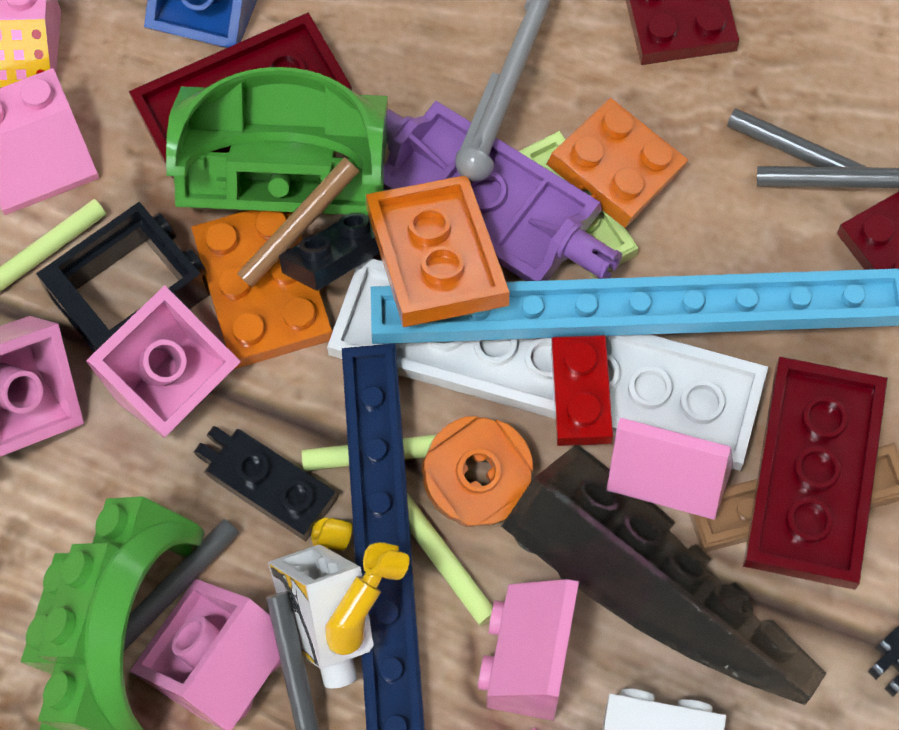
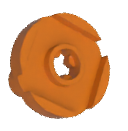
(482, 440)

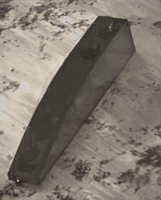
(650, 579)

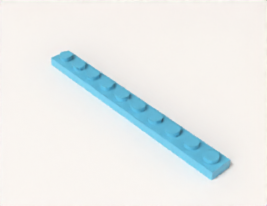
(661, 306)

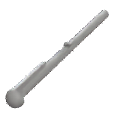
(473, 156)

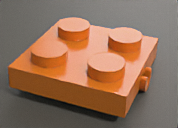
(617, 162)

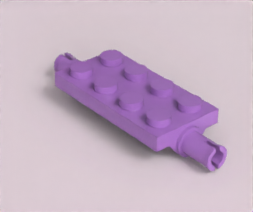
(527, 209)

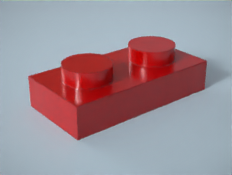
(581, 390)

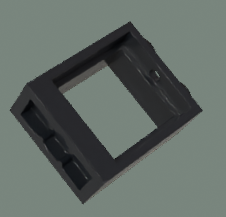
(102, 250)

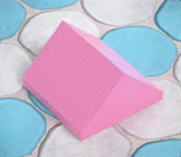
(162, 362)
(669, 468)

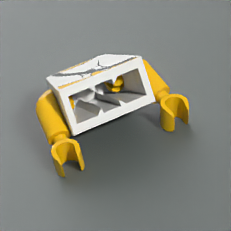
(333, 597)

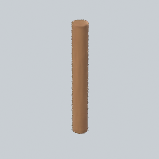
(298, 222)

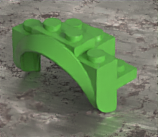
(281, 141)
(87, 612)

